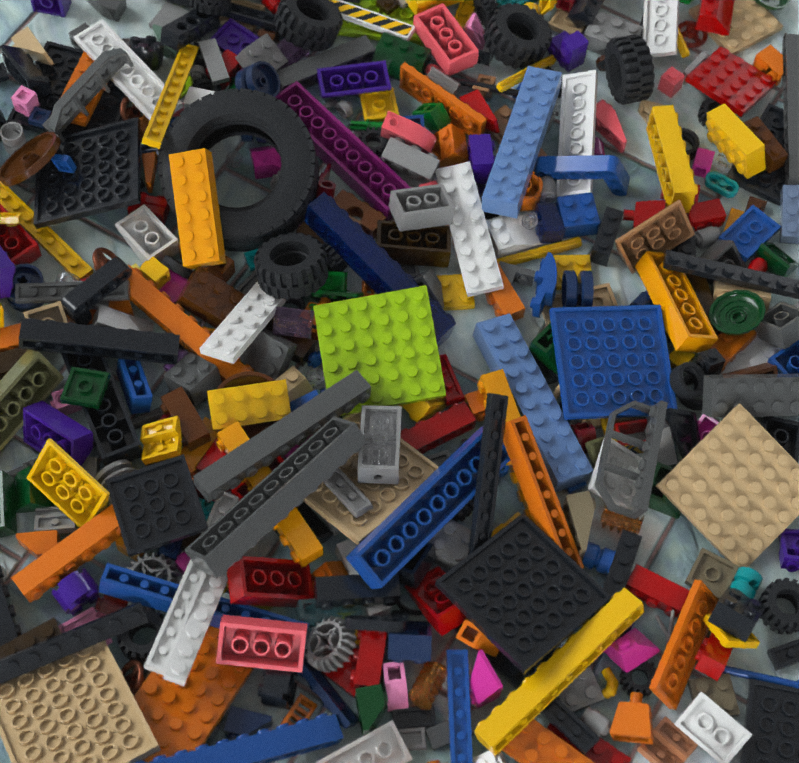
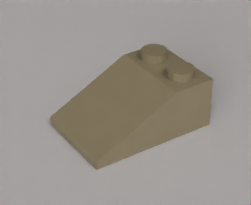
(579, 513)

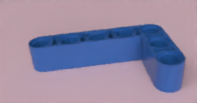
(586, 167)

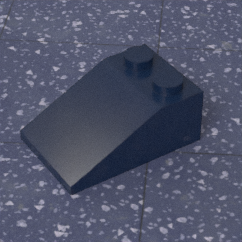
(412, 644)

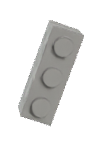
(110, 317)

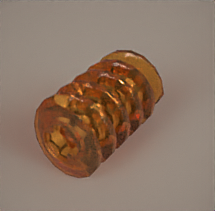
(620, 521)
(428, 684)

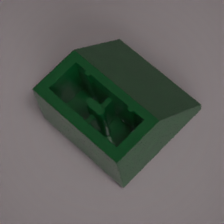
(543, 348)
(658, 500)

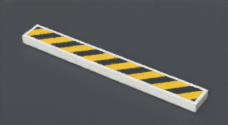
(374, 20)

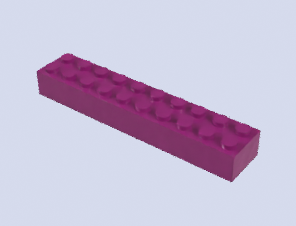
(347, 153)

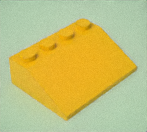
(68, 484)

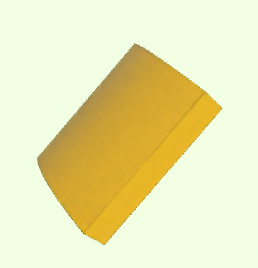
(161, 440)

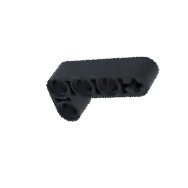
(94, 289)

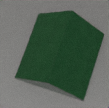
(778, 261)
(27, 495)

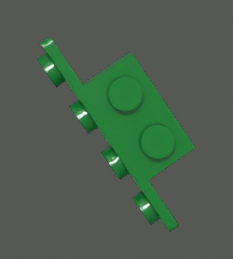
(337, 286)

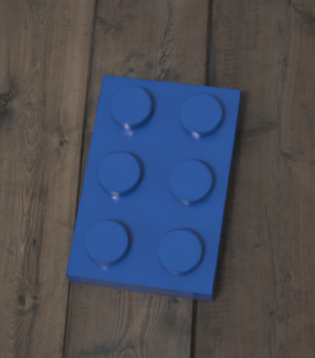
(750, 232)

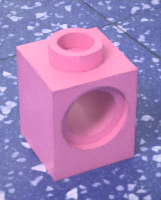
(25, 100)
(64, 408)

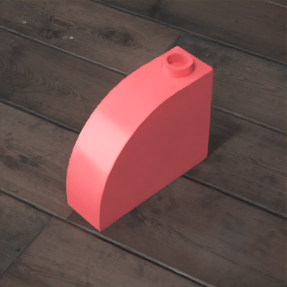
(409, 131)

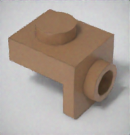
(485, 92)

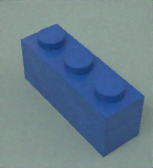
(134, 385)

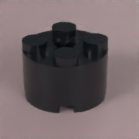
(148, 50)
(278, 688)

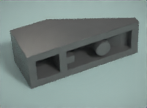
(109, 8)

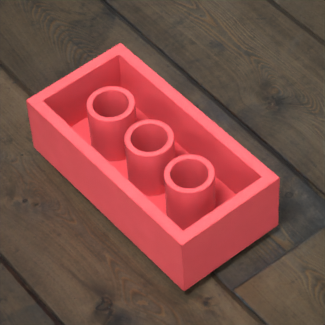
(446, 39)
(261, 643)

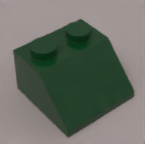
(370, 705)

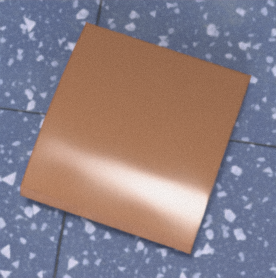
(669, 744)

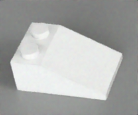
(147, 235)
(510, 236)

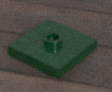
(85, 387)

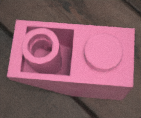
(395, 685)

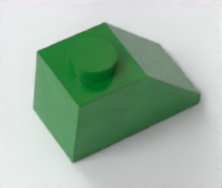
(434, 115)

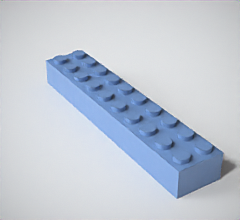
(521, 142)
(507, 350)

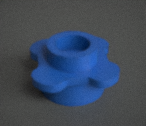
(314, 359)

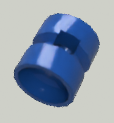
(598, 558)

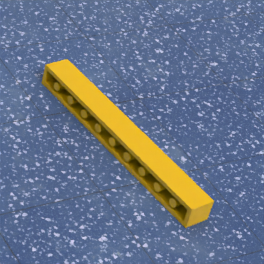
(558, 671)

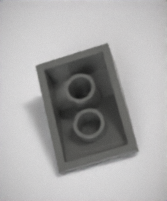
(269, 354)

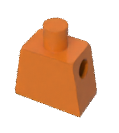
(633, 721)

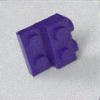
(789, 550)

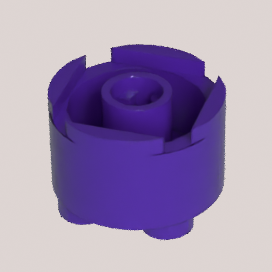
(76, 591)

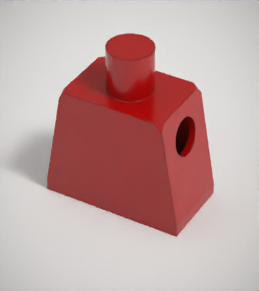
(643, 211)

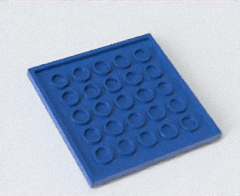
(610, 359)

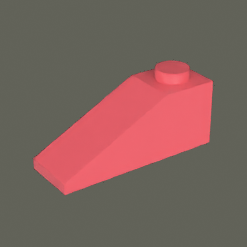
(609, 126)

